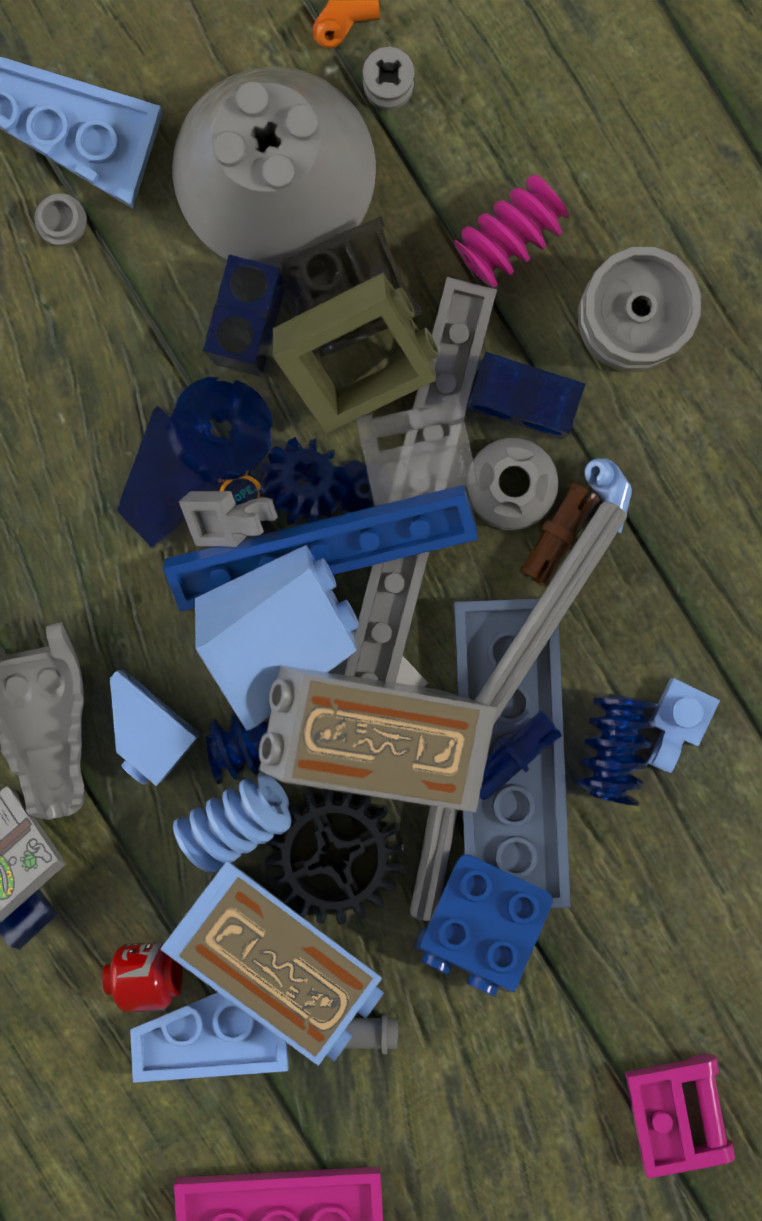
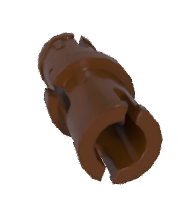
(559, 534)

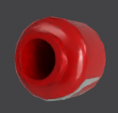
(142, 978)

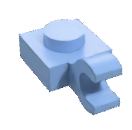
(682, 717)

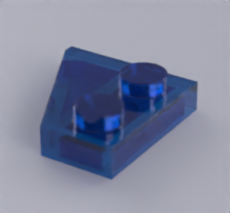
(158, 484)

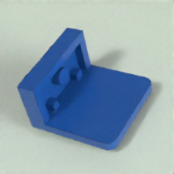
(484, 926)

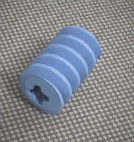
(234, 824)

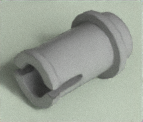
(373, 1033)

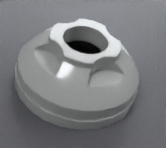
(506, 511)

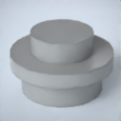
(60, 219)

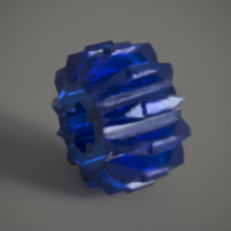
(291, 466)

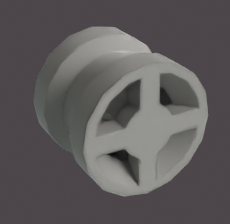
(388, 90)

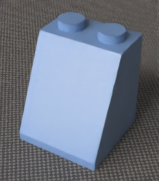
(270, 621)

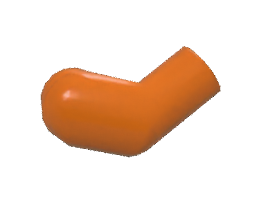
(338, 18)

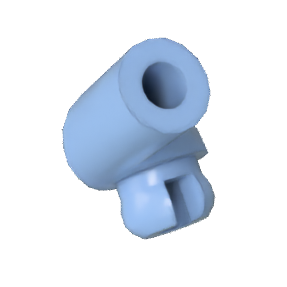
(609, 483)

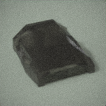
(337, 267)

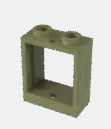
(302, 334)

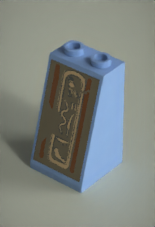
(274, 964)

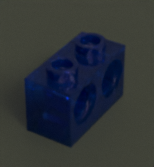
(525, 396)

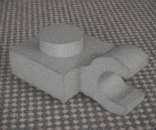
(220, 522)

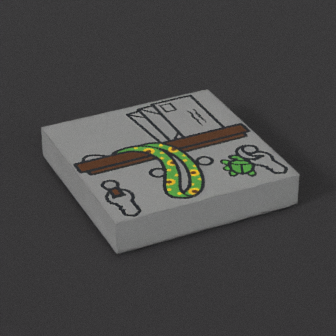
(25, 853)

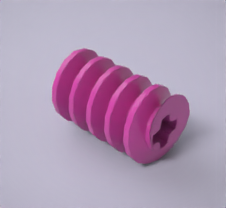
(512, 229)

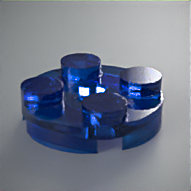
(210, 455)

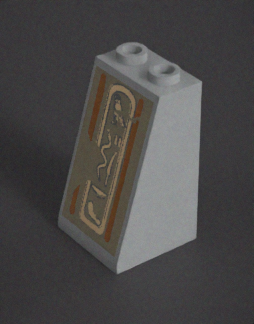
(376, 738)

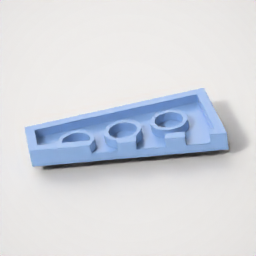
(80, 126)

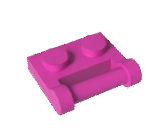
(663, 1118)

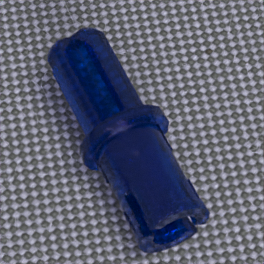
(517, 753)

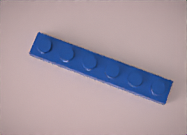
(342, 541)

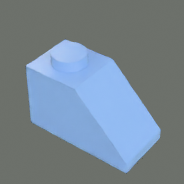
(147, 730)

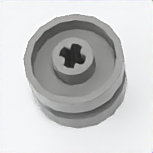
(665, 295)

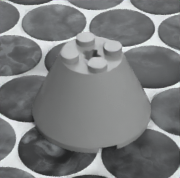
(272, 165)

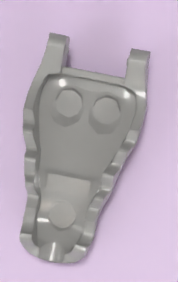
(43, 724)

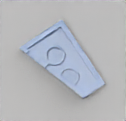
(205, 1041)

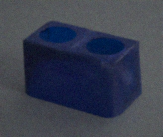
(262, 327)

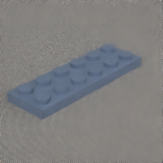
(526, 819)

